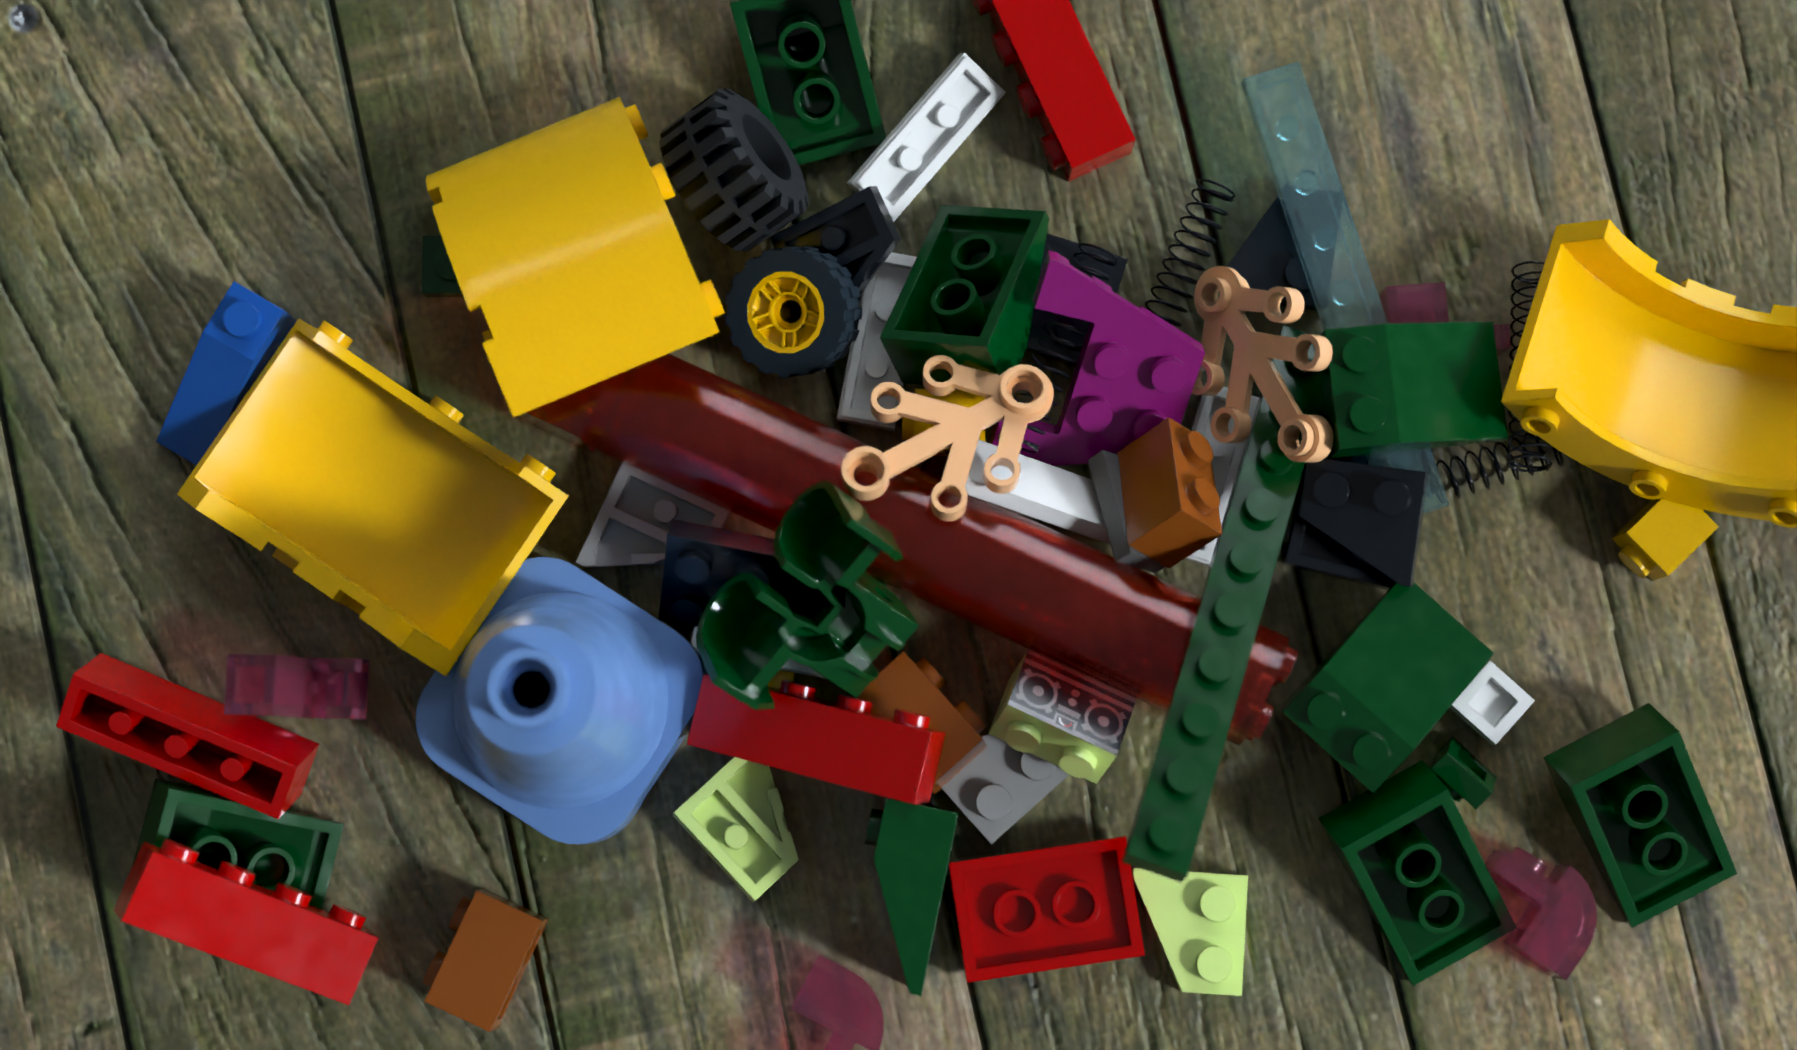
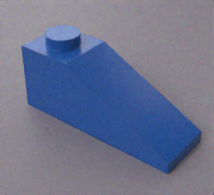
(223, 369)

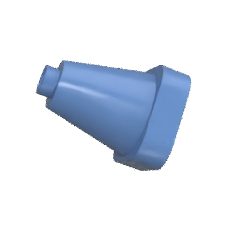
(612, 716)

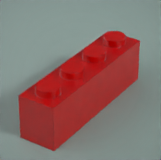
(1060, 83)
(187, 735)
(823, 739)
(246, 922)

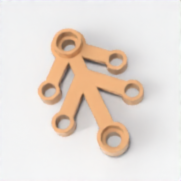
(1254, 363)
(954, 428)

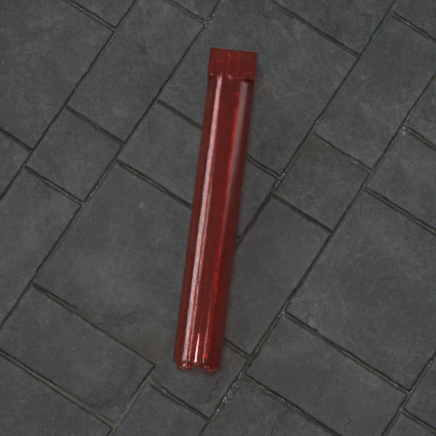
(981, 567)

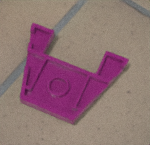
(1126, 376)

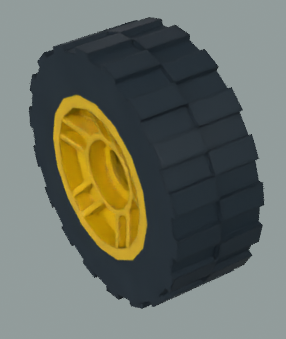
(762, 319)

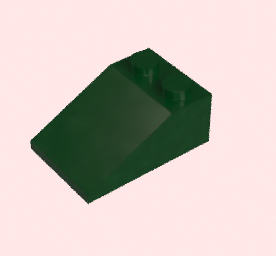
(810, 74)
(968, 292)
(1412, 387)
(1387, 683)
(1641, 813)
(286, 850)
(912, 869)
(1418, 872)

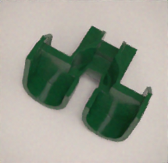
(827, 546)

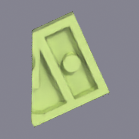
(741, 825)
(1199, 927)

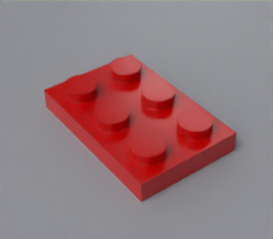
(1046, 909)

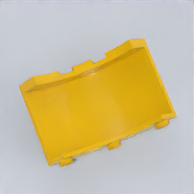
(571, 255)
(1659, 379)
(374, 494)

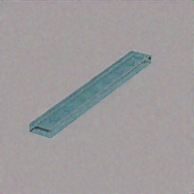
(1323, 225)

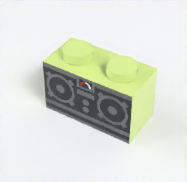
(1062, 717)

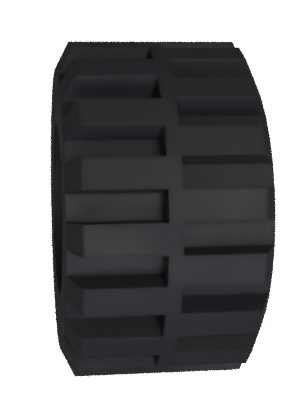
(733, 170)

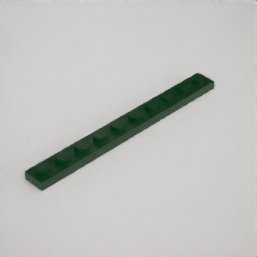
(1220, 639)

